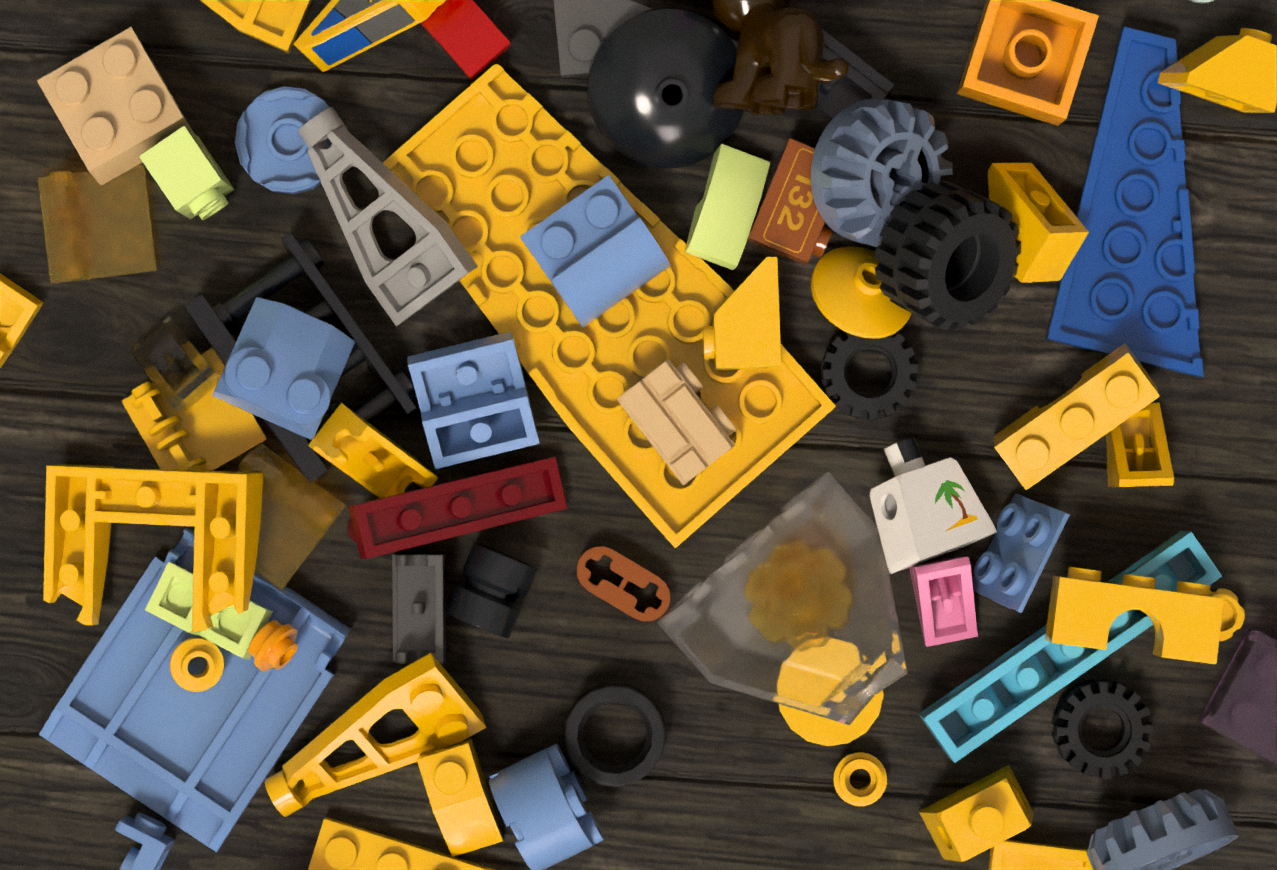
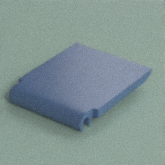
(185, 750)

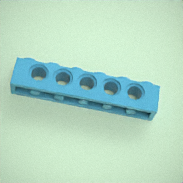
(1041, 668)

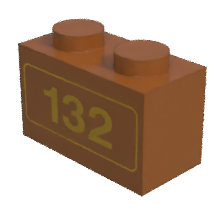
(788, 216)

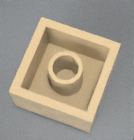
(113, 105)

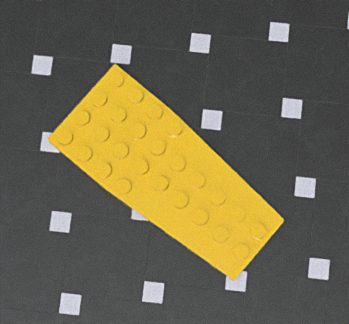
(505, 165)

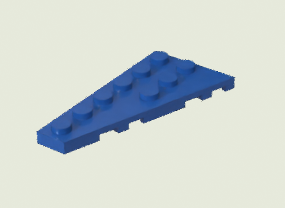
(1138, 259)

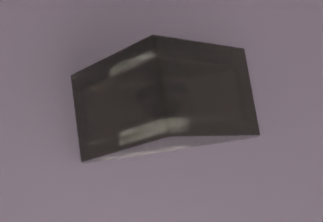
(175, 365)

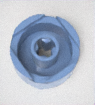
(545, 808)

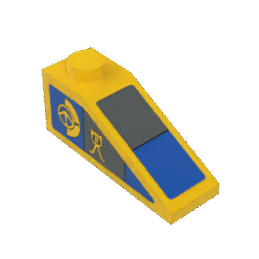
(357, 25)

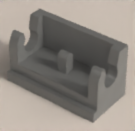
(419, 607)

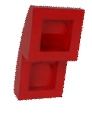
(466, 35)

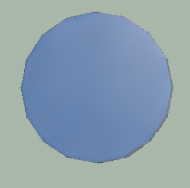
(270, 142)

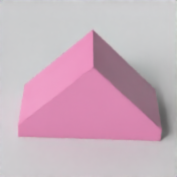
(945, 599)

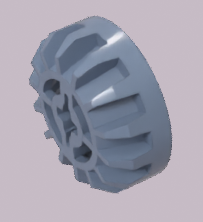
(871, 163)
(1164, 834)

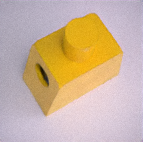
(978, 816)

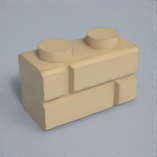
(677, 420)

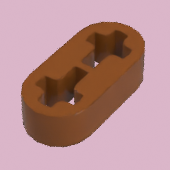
(616, 594)

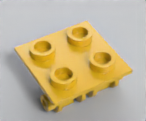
(193, 440)

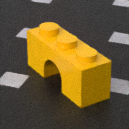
(1085, 413)
(1184, 620)

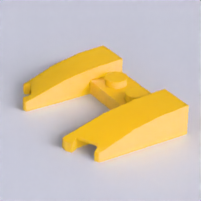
(89, 498)

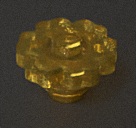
(799, 596)

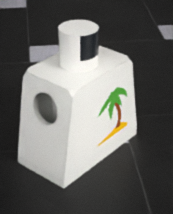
(925, 509)

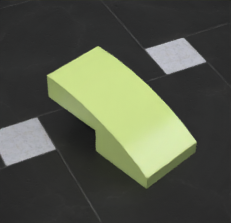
(728, 207)
(174, 603)

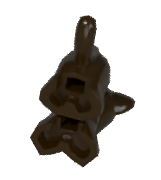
(775, 58)

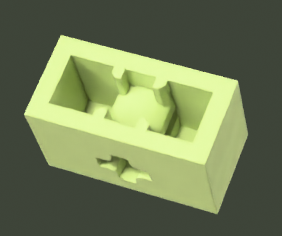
(188, 174)

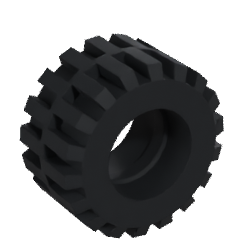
(947, 255)

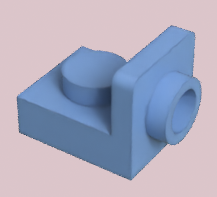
(154, 842)

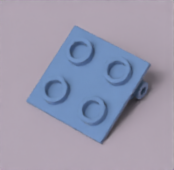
(1018, 552)

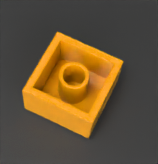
(1028, 57)

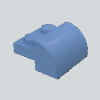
(595, 251)
(473, 400)

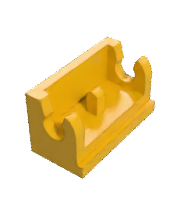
(368, 455)

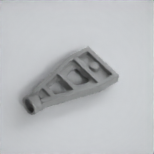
(422, 271)

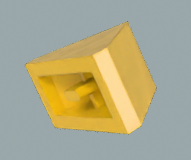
(1139, 451)

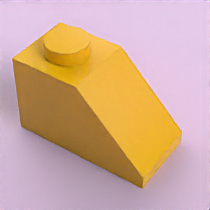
(1230, 72)
(1046, 225)
(748, 324)
(460, 798)

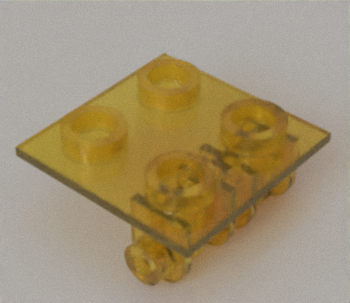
(95, 227)
(291, 515)

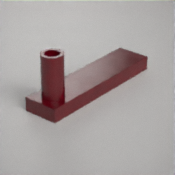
(456, 508)

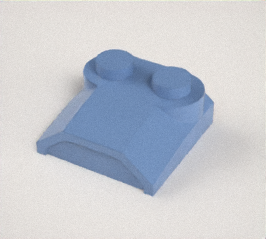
(284, 367)

